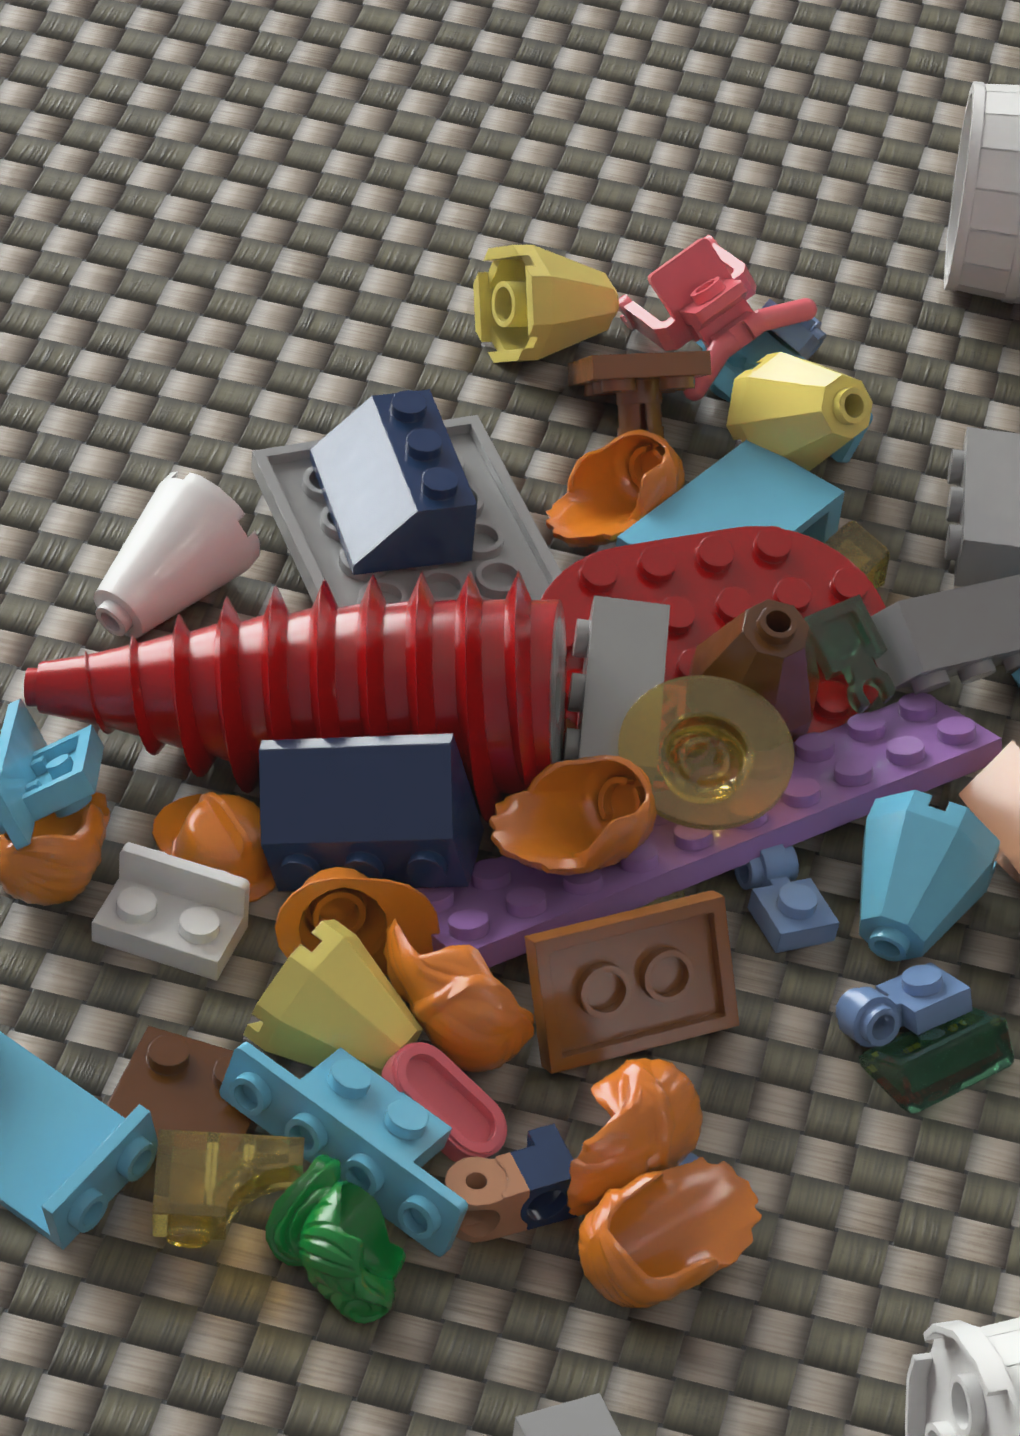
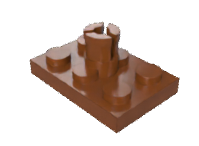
(639, 382)
(632, 981)

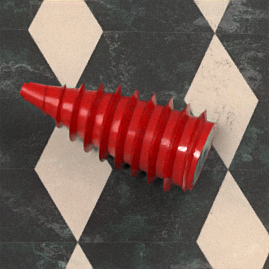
(335, 672)

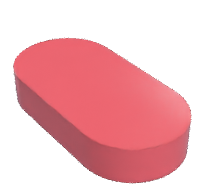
(450, 1095)

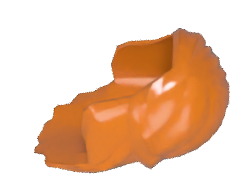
(615, 488)
(577, 816)
(59, 858)
(458, 1002)
(650, 1130)
(667, 1232)

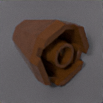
(769, 653)

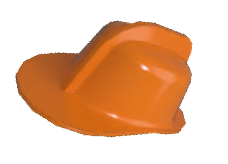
(218, 834)
(360, 905)

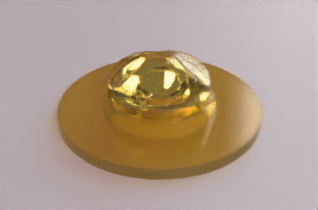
(709, 751)

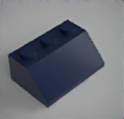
(396, 486)
(368, 805)

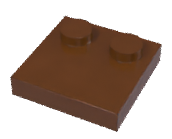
(179, 1085)

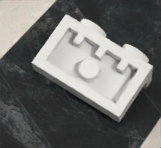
(173, 911)

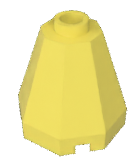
(539, 303)
(797, 408)
(332, 1002)

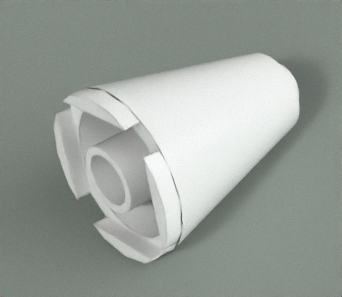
(174, 556)

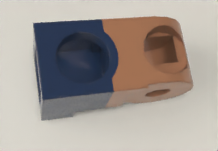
(514, 1188)

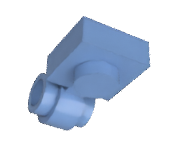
(803, 336)
(786, 911)
(916, 999)

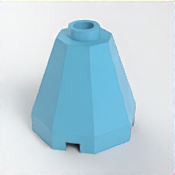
(920, 872)

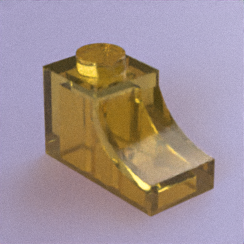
(212, 1176)

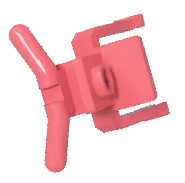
(707, 301)

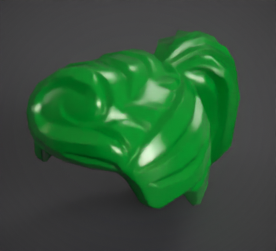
(339, 1239)

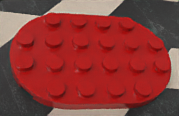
(710, 583)

